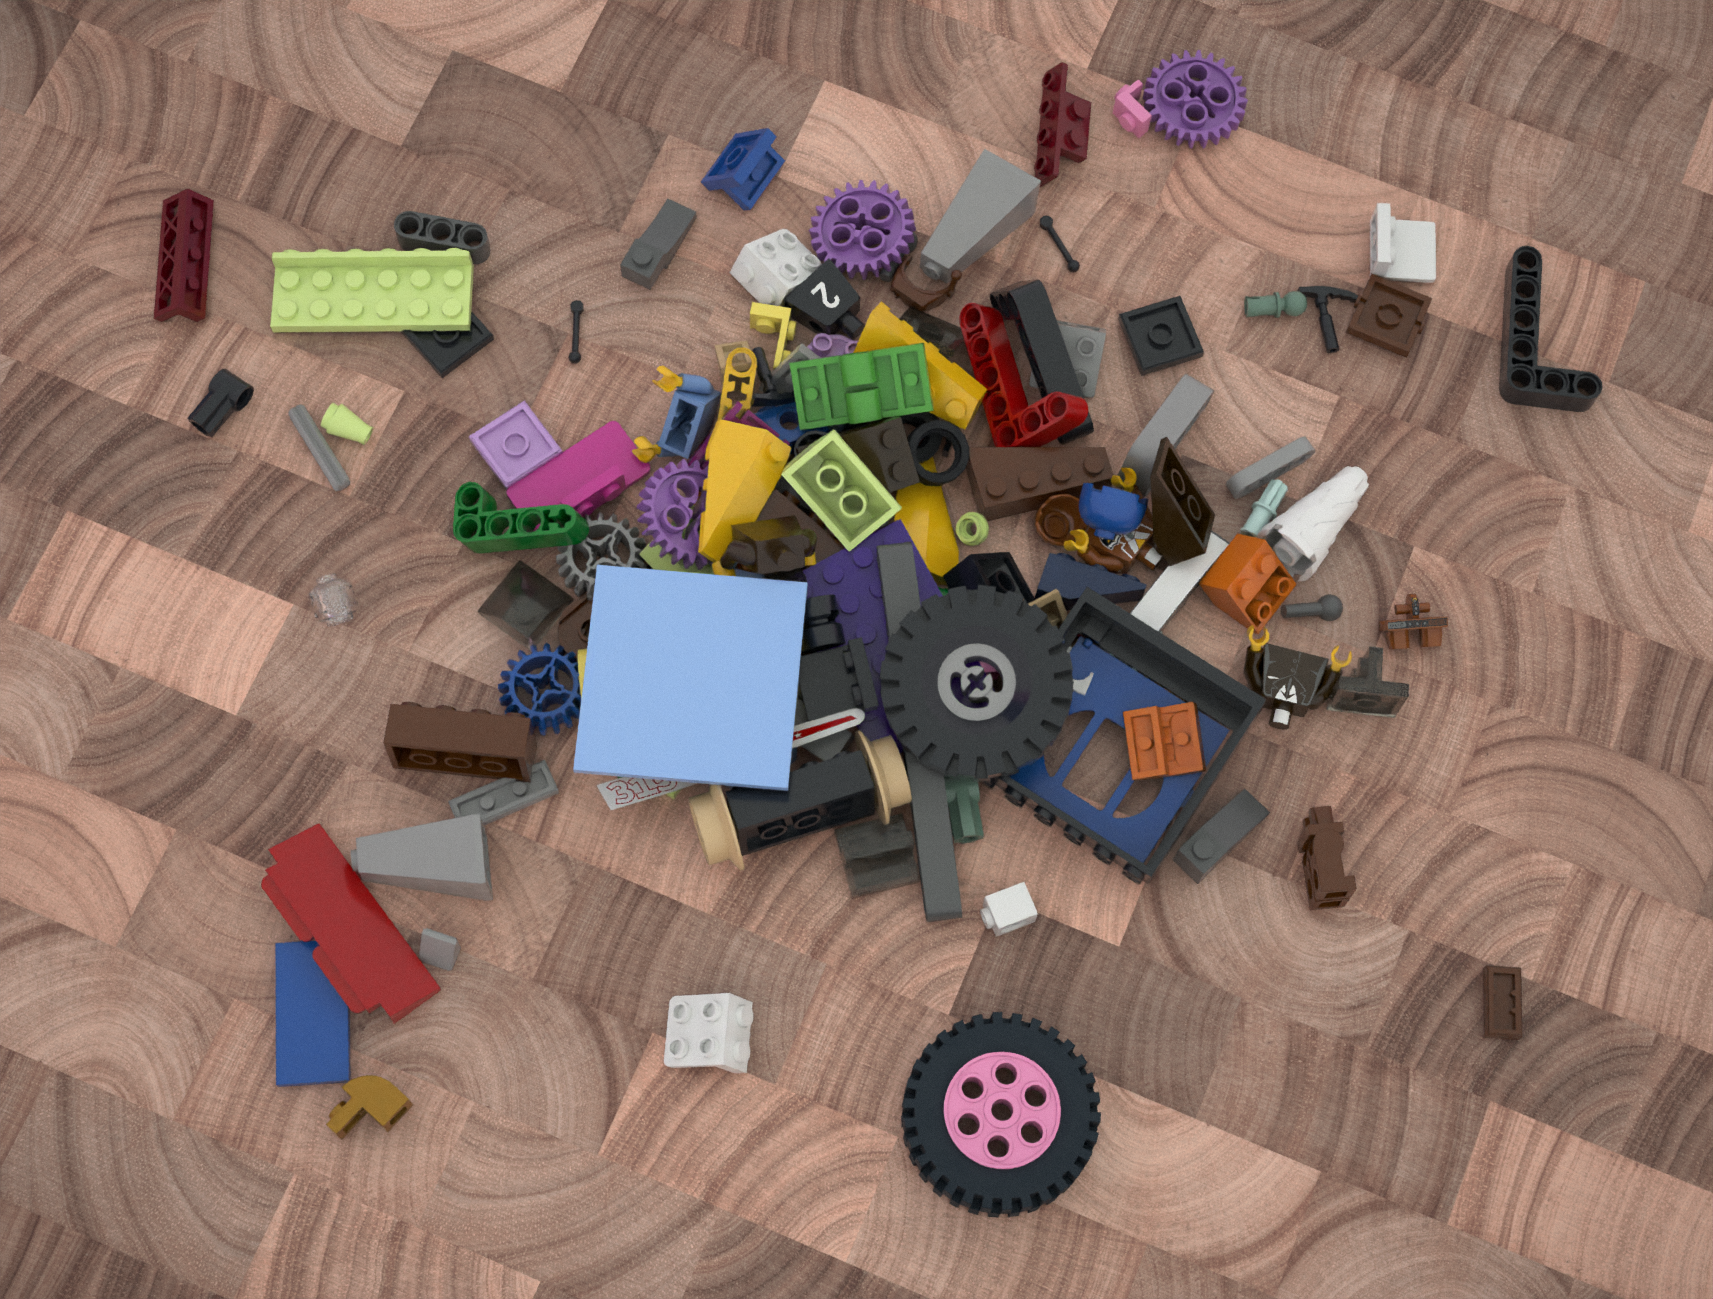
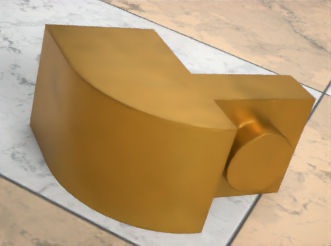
(371, 1096)

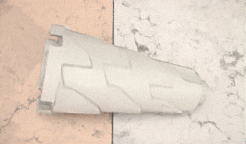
(1311, 525)

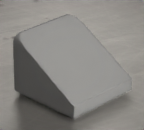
(438, 949)

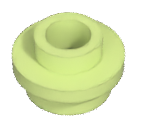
(963, 528)

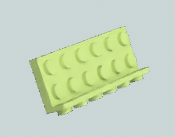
(372, 290)

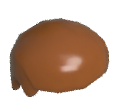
(1057, 518)

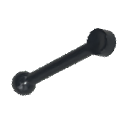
(1046, 223)
(577, 309)

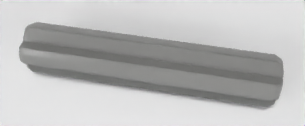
(319, 447)

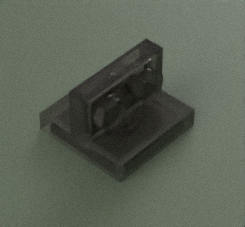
(1365, 690)
(877, 856)

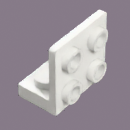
(1401, 247)

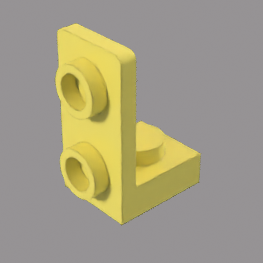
(773, 319)

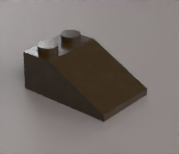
(883, 450)
(1179, 509)

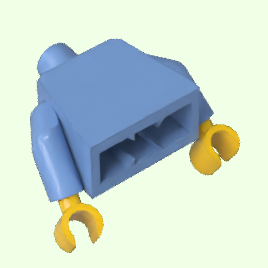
(687, 418)

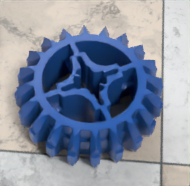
(520, 677)

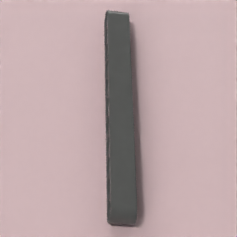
(927, 787)

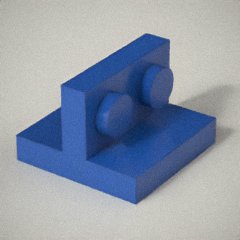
(745, 167)

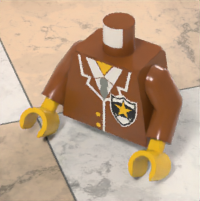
(1125, 549)

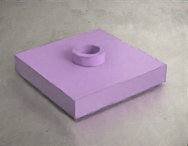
(515, 444)

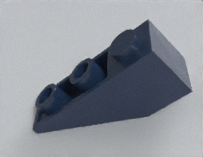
(1073, 577)

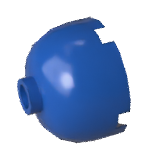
(1111, 510)

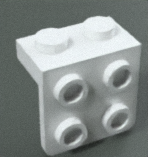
(774, 267)
(709, 1032)

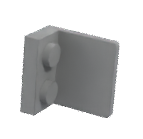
(1085, 352)

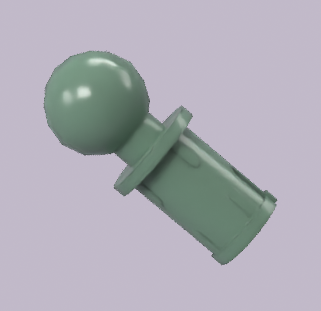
(1293, 304)

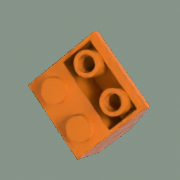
(1248, 582)

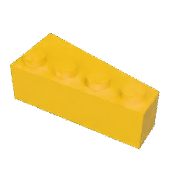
(953, 390)

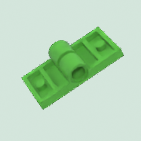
(861, 386)

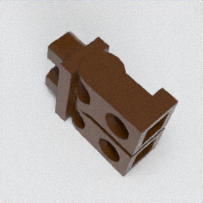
(1322, 860)

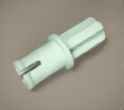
(1265, 508)

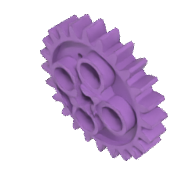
(1195, 99)
(863, 229)
(664, 501)

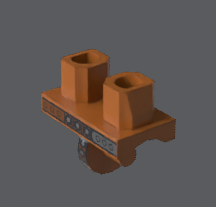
(1398, 630)

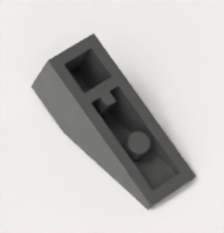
(1220, 836)

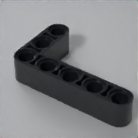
(1526, 341)
(1043, 343)

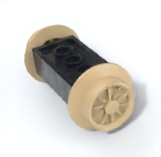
(816, 800)

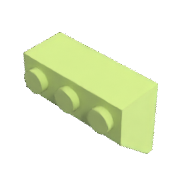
(840, 489)

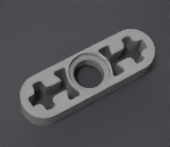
(1270, 467)

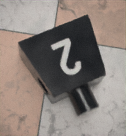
(826, 303)

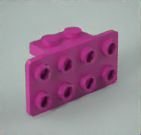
(584, 474)

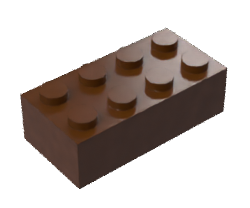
(460, 742)

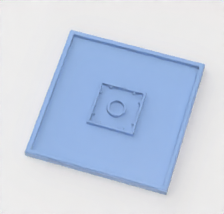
(691, 678)

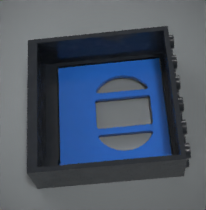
(1120, 689)

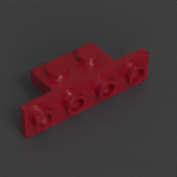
(1062, 125)

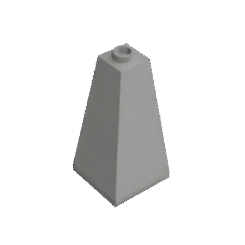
(983, 213)
(429, 857)

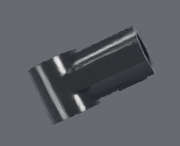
(225, 395)

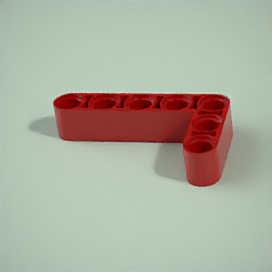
(1005, 401)

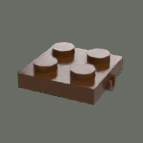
(1389, 315)

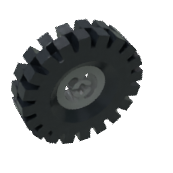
(936, 647)

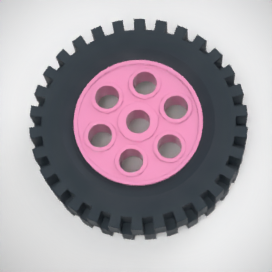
(961, 1162)

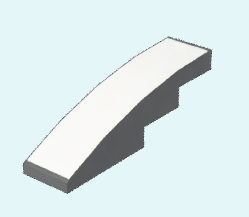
(1176, 585)

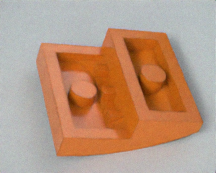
(1164, 741)

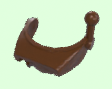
(916, 297)

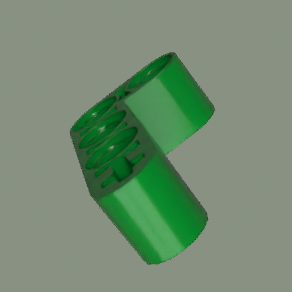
(559, 523)

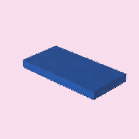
(309, 1021)

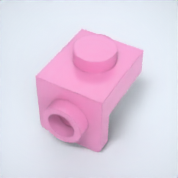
(1129, 111)

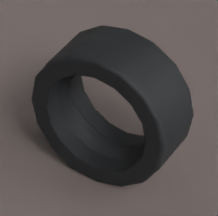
(959, 444)

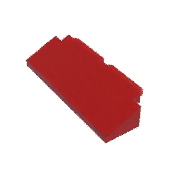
(356, 939)

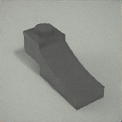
(657, 244)

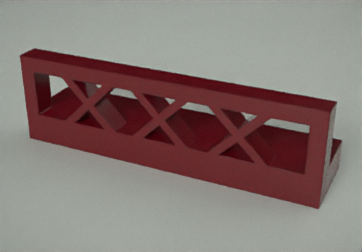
(188, 254)

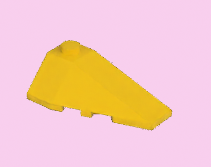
(740, 479)
(929, 525)

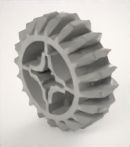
(613, 535)

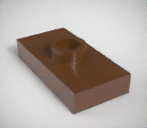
(1502, 1002)

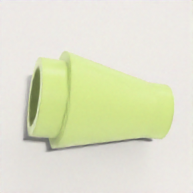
(345, 424)

